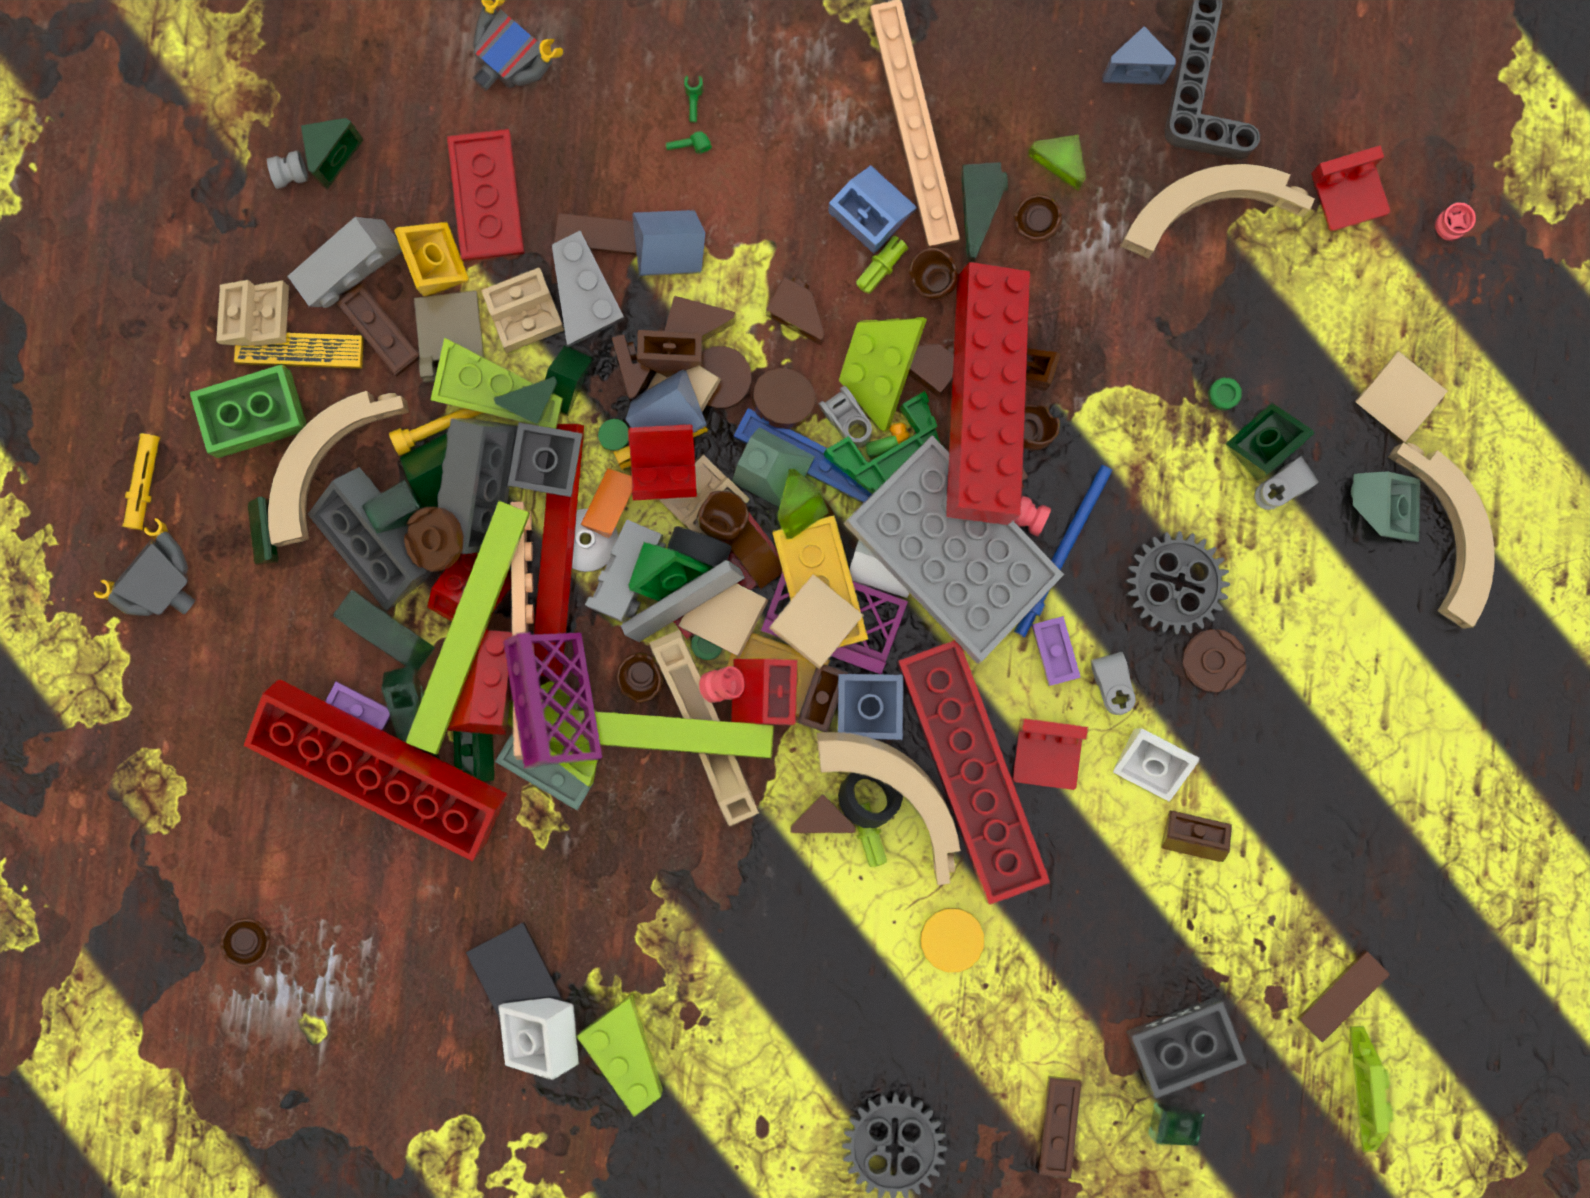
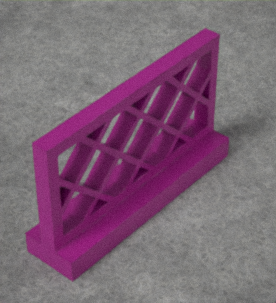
(854, 653)
(528, 696)

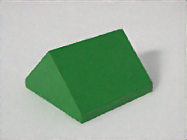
(663, 571)

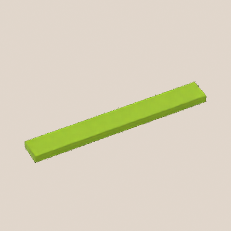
(468, 627)
(673, 734)

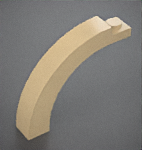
(1209, 185)
(304, 454)
(1470, 527)
(876, 759)
(722, 770)

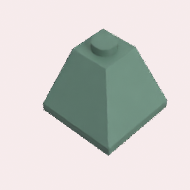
(766, 465)
(1389, 503)

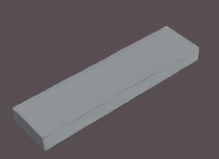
(682, 601)

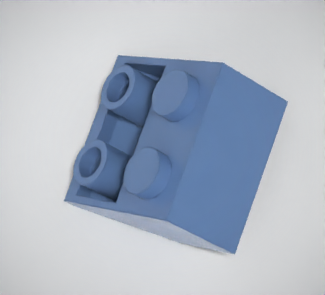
(871, 208)

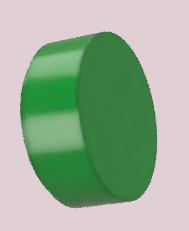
(1224, 393)
(613, 435)
(704, 649)

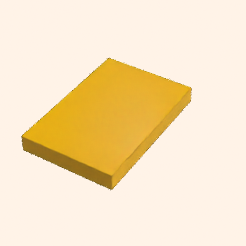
(765, 648)

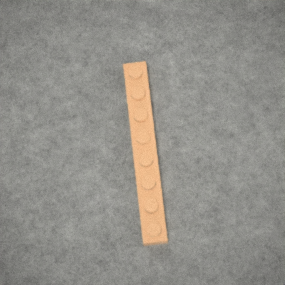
(914, 124)
(521, 611)

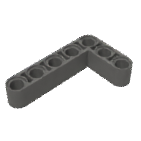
(1195, 85)

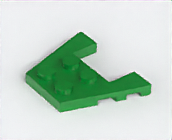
(874, 473)

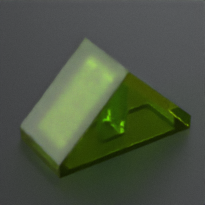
(1062, 158)
(799, 505)

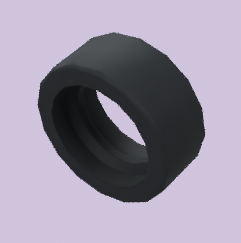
(699, 546)
(857, 813)

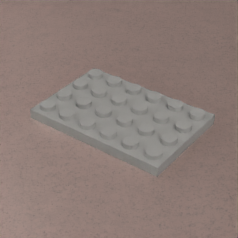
(963, 572)

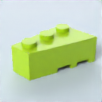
(623, 1055)

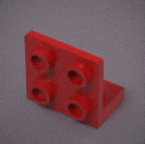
(1351, 189)
(662, 462)
(450, 586)
(1048, 753)

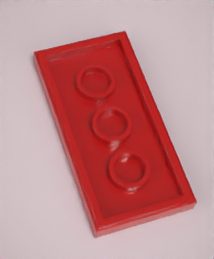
(485, 195)

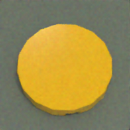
(952, 940)

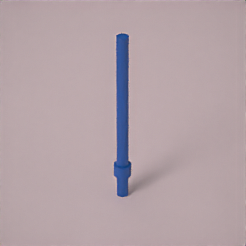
(1068, 541)

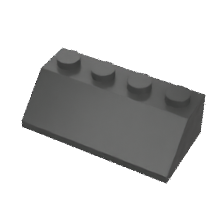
(476, 475)
(374, 557)

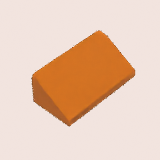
(608, 503)

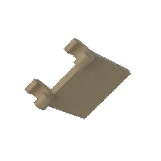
(449, 317)

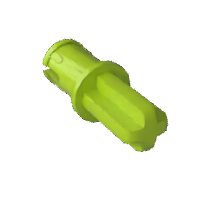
(881, 265)
(871, 843)

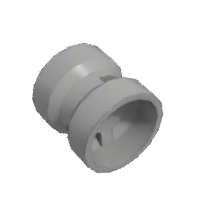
(287, 169)

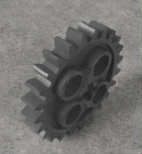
(1184, 555)
(922, 1146)

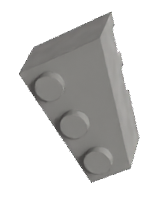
(345, 261)
(583, 291)
(613, 593)

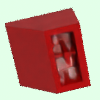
(767, 692)

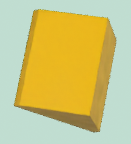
(431, 257)

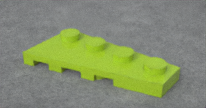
(474, 382)

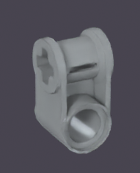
(845, 412)
(1287, 482)
(1111, 677)

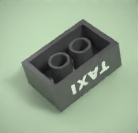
(1186, 1047)

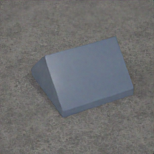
(1140, 61)
(668, 242)
(667, 405)
(871, 705)

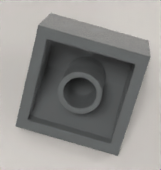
(544, 459)

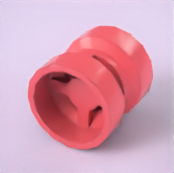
(1460, 216)
(1032, 517)
(721, 684)

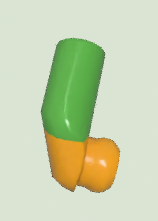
(878, 447)

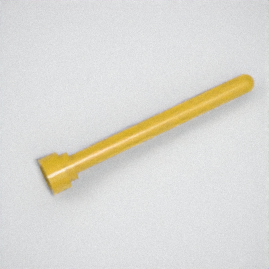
(406, 439)

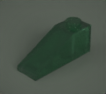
(981, 195)
(383, 630)
(403, 697)

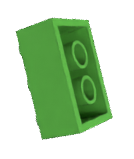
(248, 411)

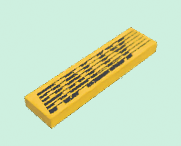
(306, 351)

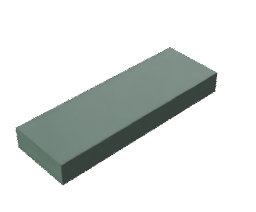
(549, 777)

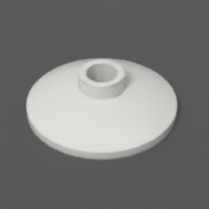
(596, 553)

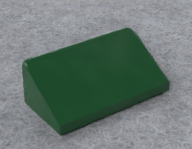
(263, 550)
(474, 754)

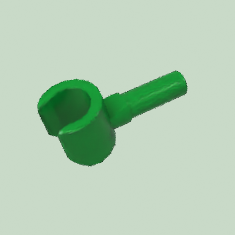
(693, 93)
(698, 140)

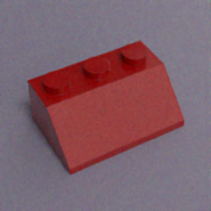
(487, 690)

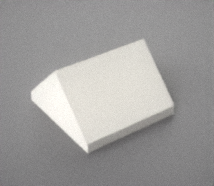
(1154, 764)

